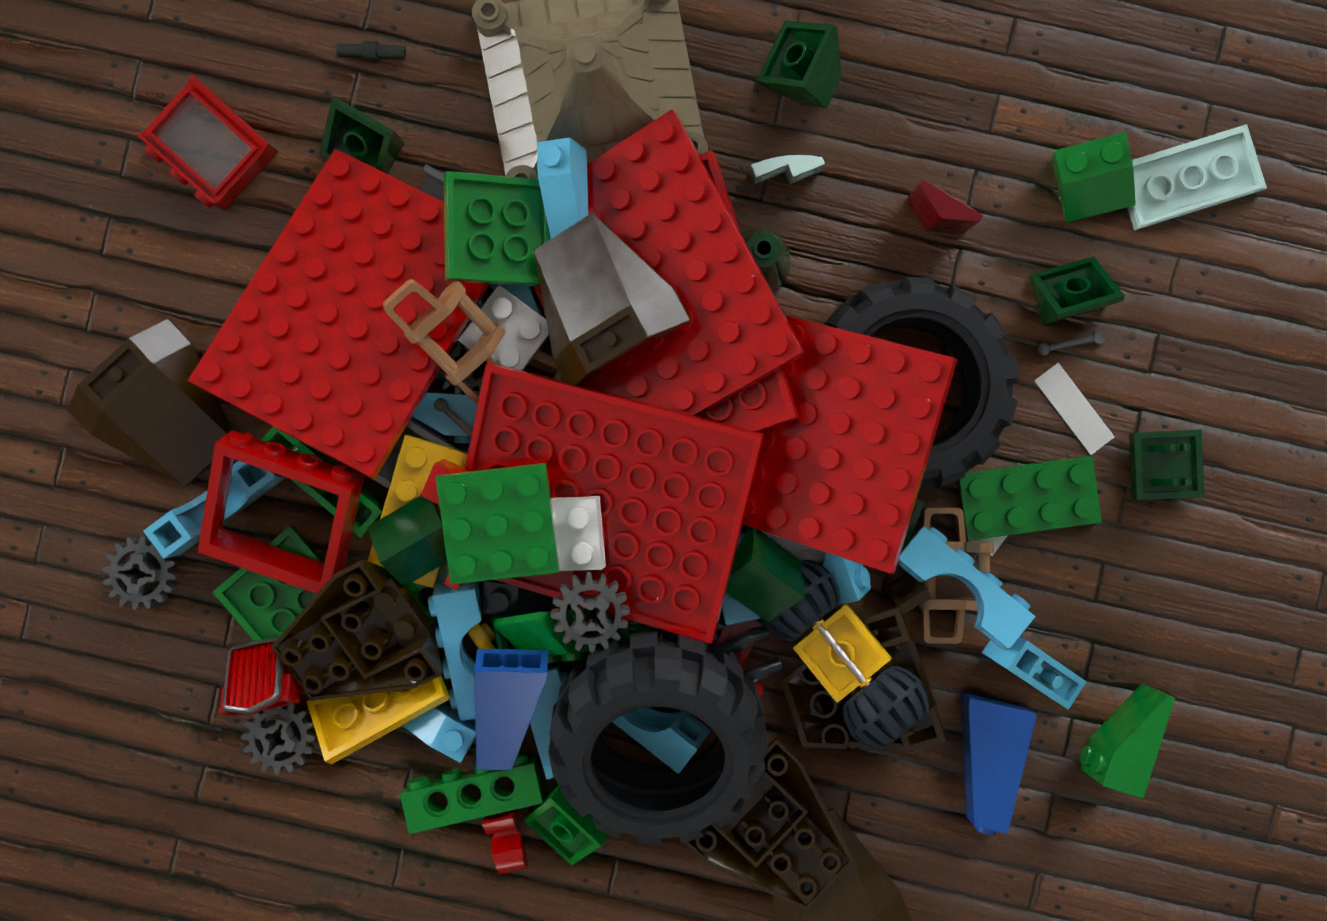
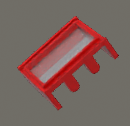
(207, 145)

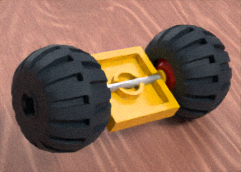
(844, 657)

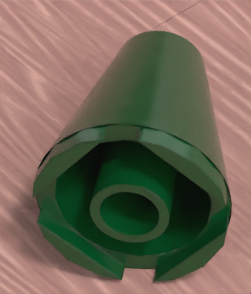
(776, 258)

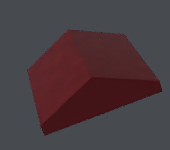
(941, 211)

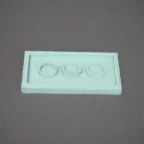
(1195, 177)

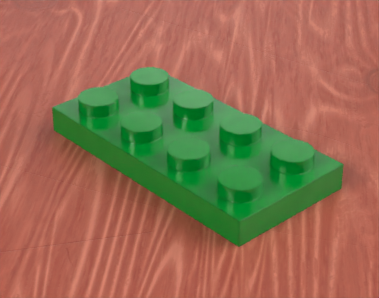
(1029, 498)

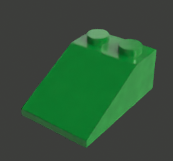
(1128, 742)

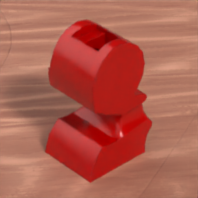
(507, 842)

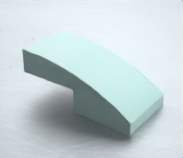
(795, 167)

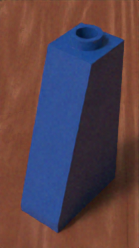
(505, 699)
(994, 757)

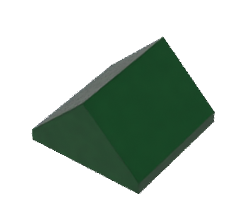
(359, 137)
(1073, 290)
(410, 540)
(765, 576)

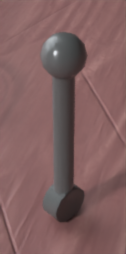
(1097, 338)
(441, 405)

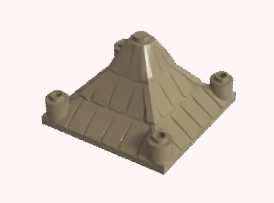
(583, 73)

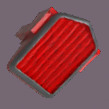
(256, 680)

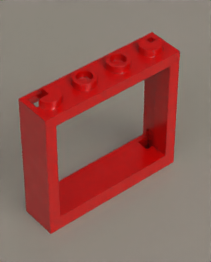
(263, 557)

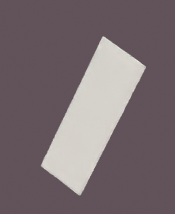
(1074, 408)

